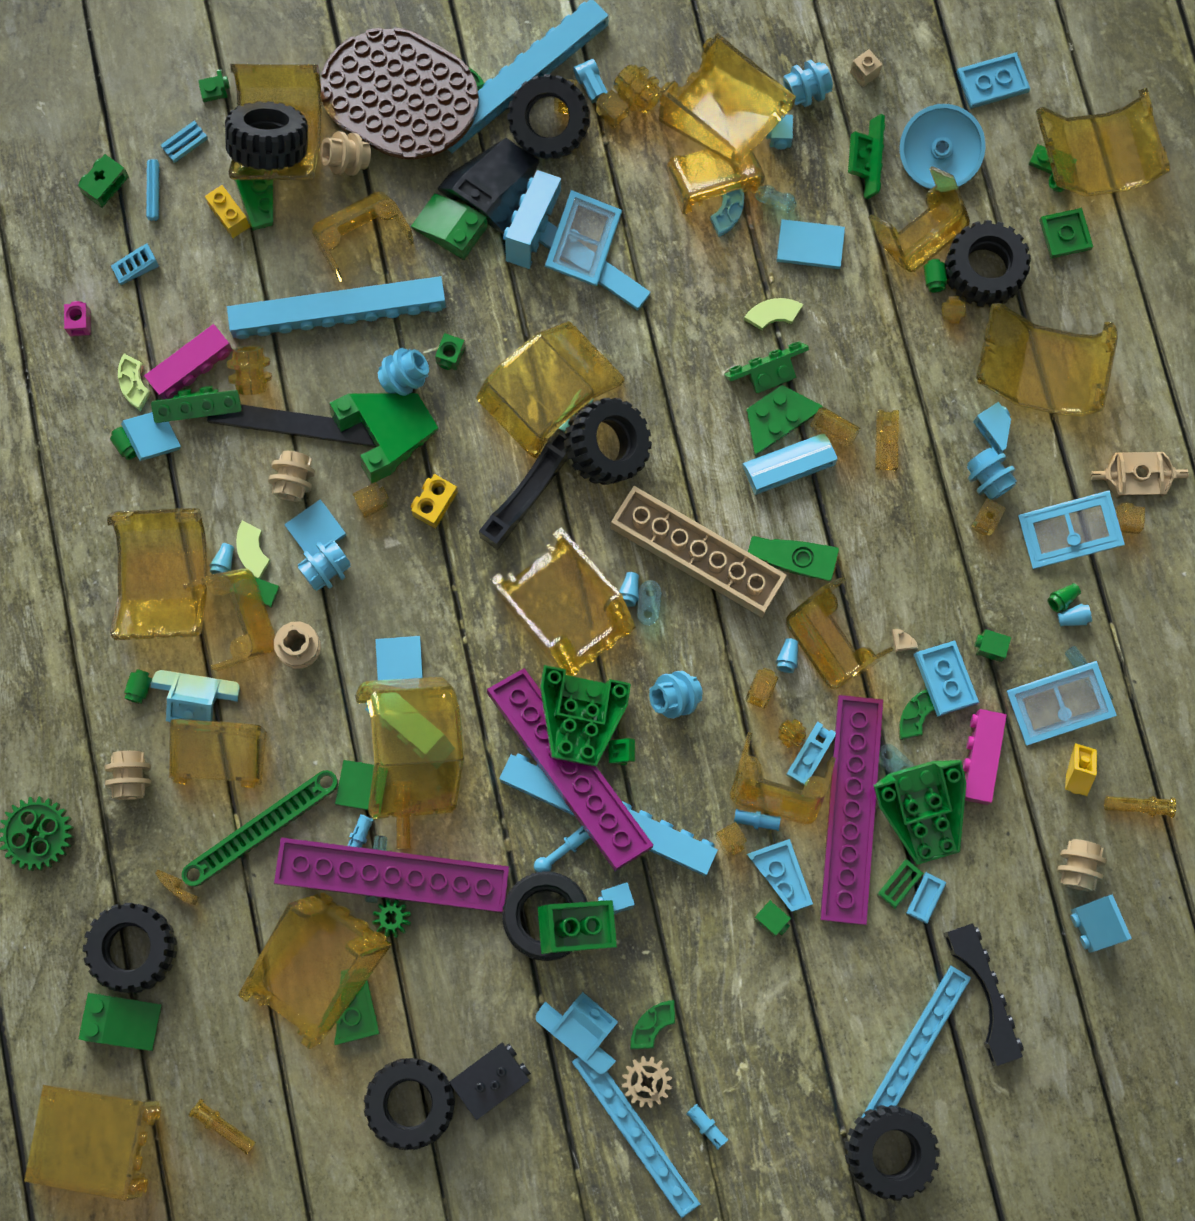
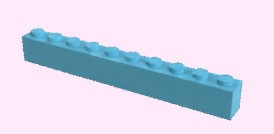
(539, 60)
(336, 307)
(667, 842)

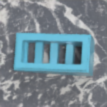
(131, 258)

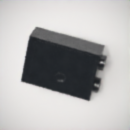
(490, 1080)

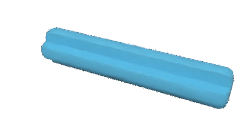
(152, 199)

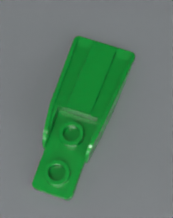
(796, 556)

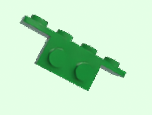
(866, 155)
(769, 370)
(196, 404)

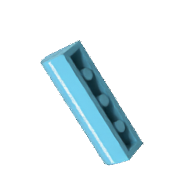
(790, 463)

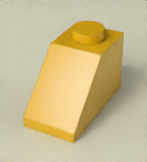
(1081, 770)

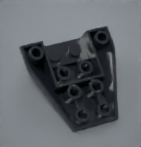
(493, 182)

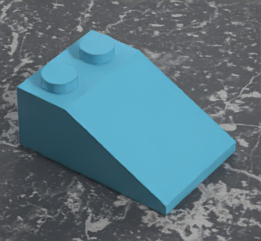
(1100, 924)

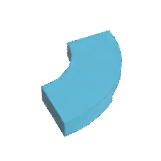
(729, 212)

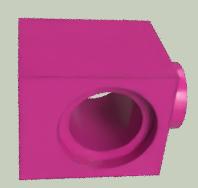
(81, 326)

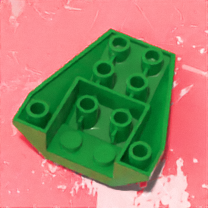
(580, 714)
(925, 807)

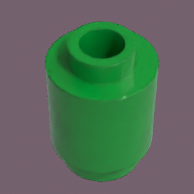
(935, 276)
(122, 443)
(137, 686)

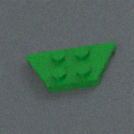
(778, 416)

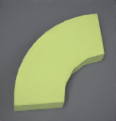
(773, 311)
(131, 382)
(249, 549)

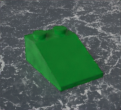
(451, 225)
(576, 926)
(120, 1022)

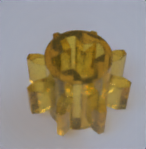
(953, 309)
(792, 733)

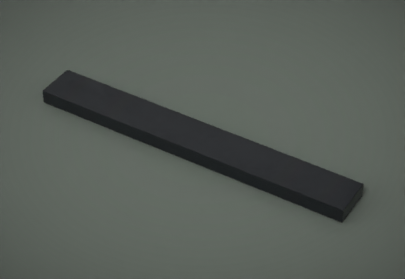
(293, 424)

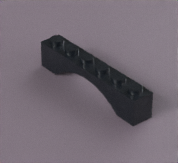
(511, 512)
(1000, 1040)

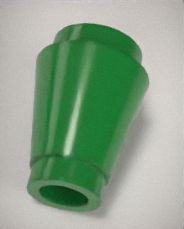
(1062, 598)

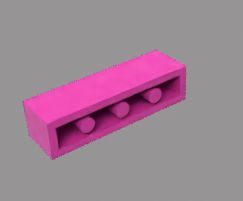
(188, 363)
(983, 755)

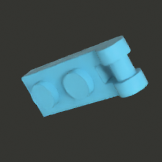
(810, 754)

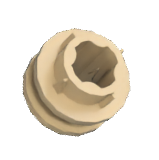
(345, 153)
(291, 478)
(285, 639)
(127, 775)
(1082, 865)

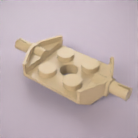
(1123, 479)

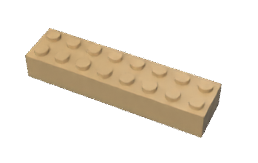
(698, 551)

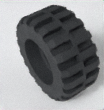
(520, 116)
(266, 135)
(995, 239)
(631, 434)
(99, 944)
(377, 1104)
(922, 1156)

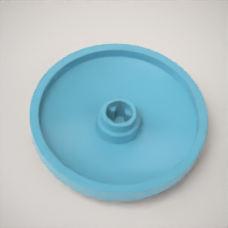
(944, 139)

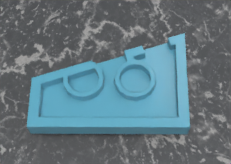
(783, 872)

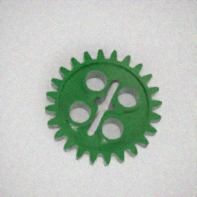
(54, 840)

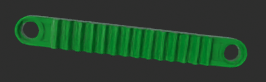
(259, 828)

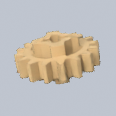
(660, 1073)

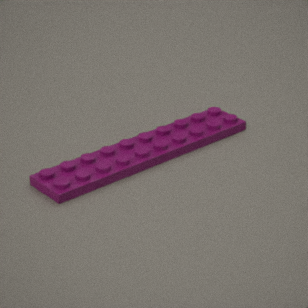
(578, 784)
(851, 810)
(391, 875)

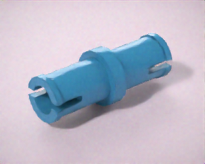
(757, 820)

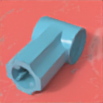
(589, 76)

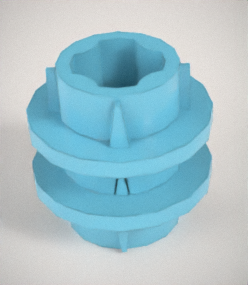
(812, 81)
(403, 371)
(991, 473)
(324, 565)
(675, 694)

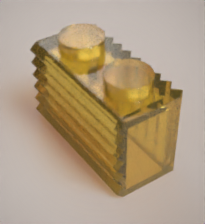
(835, 427)
(761, 688)

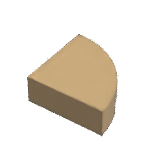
(903, 641)

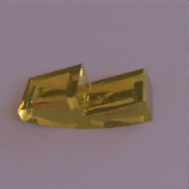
(172, 884)

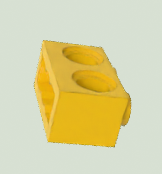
(227, 211)
(439, 502)

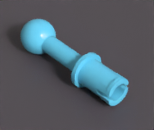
(571, 842)

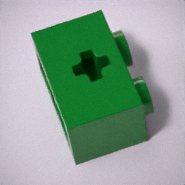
(103, 180)

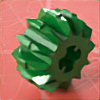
(383, 918)

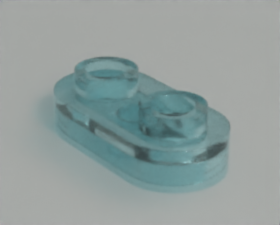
(782, 201)
(649, 603)
(896, 762)

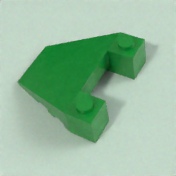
(393, 422)

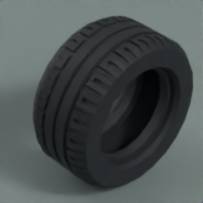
(518, 896)

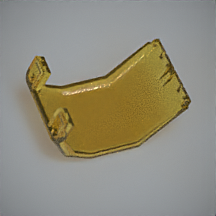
(286, 84)
(1104, 150)
(1046, 365)
(546, 384)
(155, 559)
(414, 746)

